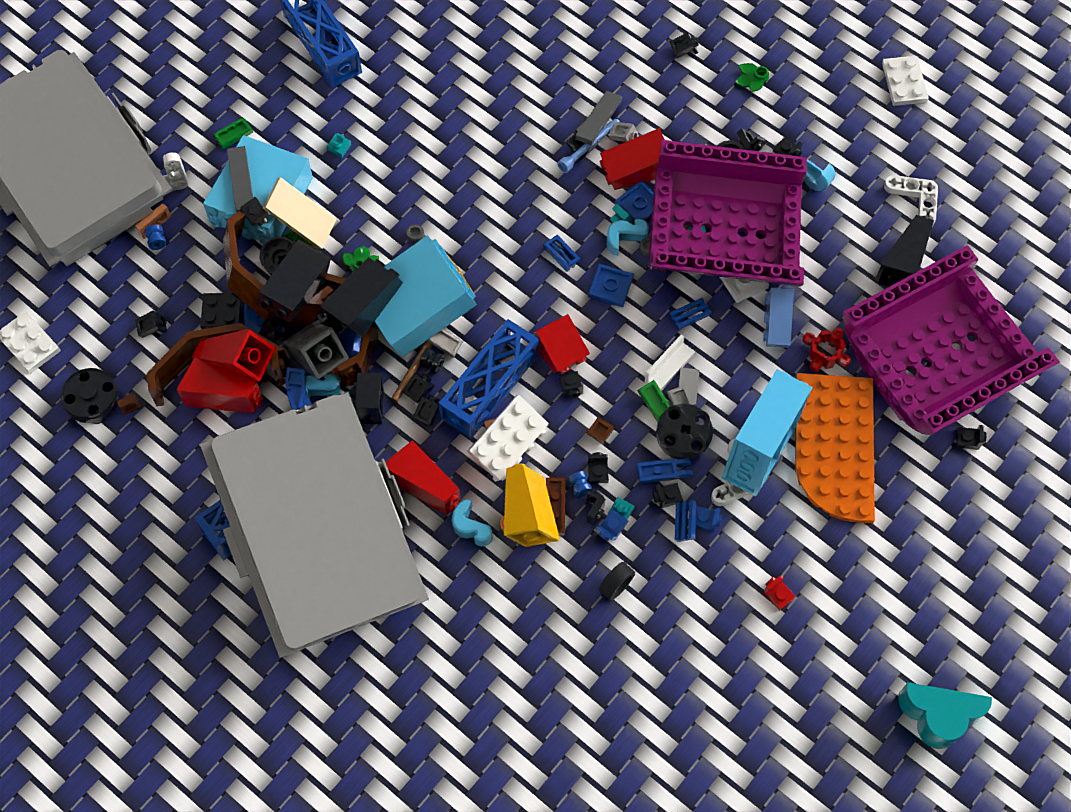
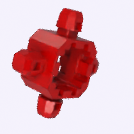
(819, 359)

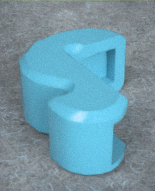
(817, 178)
(625, 231)
(322, 387)
(469, 528)

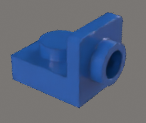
(707, 519)
(612, 526)

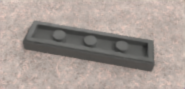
(598, 118)
(240, 176)

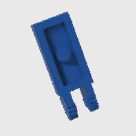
(663, 470)

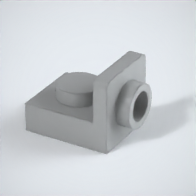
(623, 132)

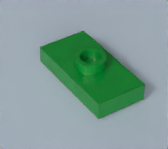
(232, 133)
(654, 399)

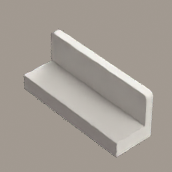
(669, 363)

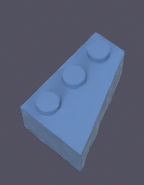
(778, 317)

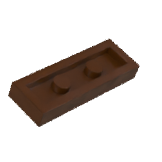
(556, 494)

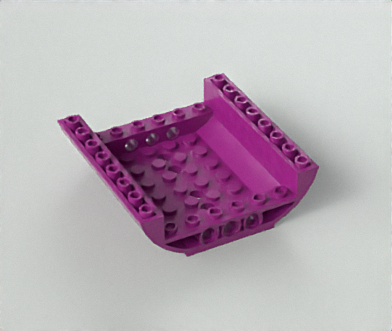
(728, 194)
(921, 322)

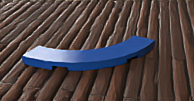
(297, 388)

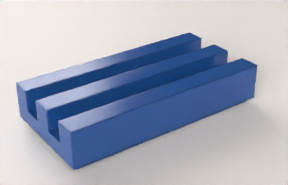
(571, 263)
(707, 312)
(682, 521)

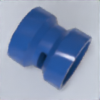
(155, 237)
(580, 484)

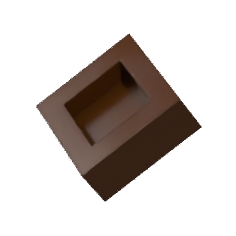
(129, 404)
(600, 430)

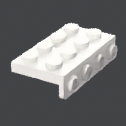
(508, 438)

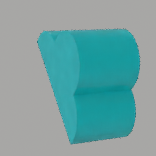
(941, 712)

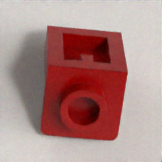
(778, 592)

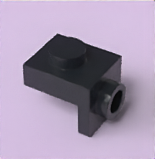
(749, 142)
(596, 511)

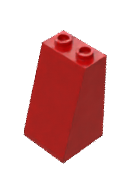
(632, 160)
(237, 352)
(218, 389)
(423, 479)

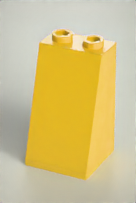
(528, 508)

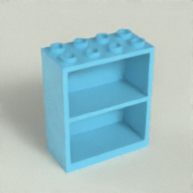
(265, 166)
(427, 300)
(766, 432)

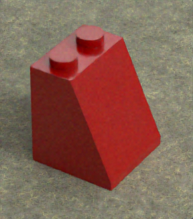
(561, 344)

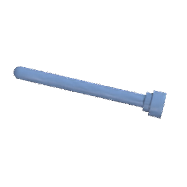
(567, 163)

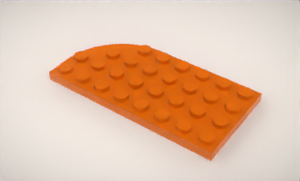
(837, 446)

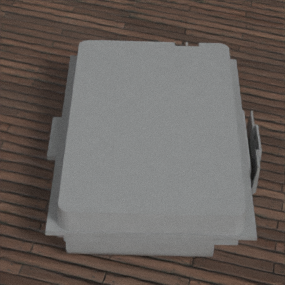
(72, 160)
(314, 523)

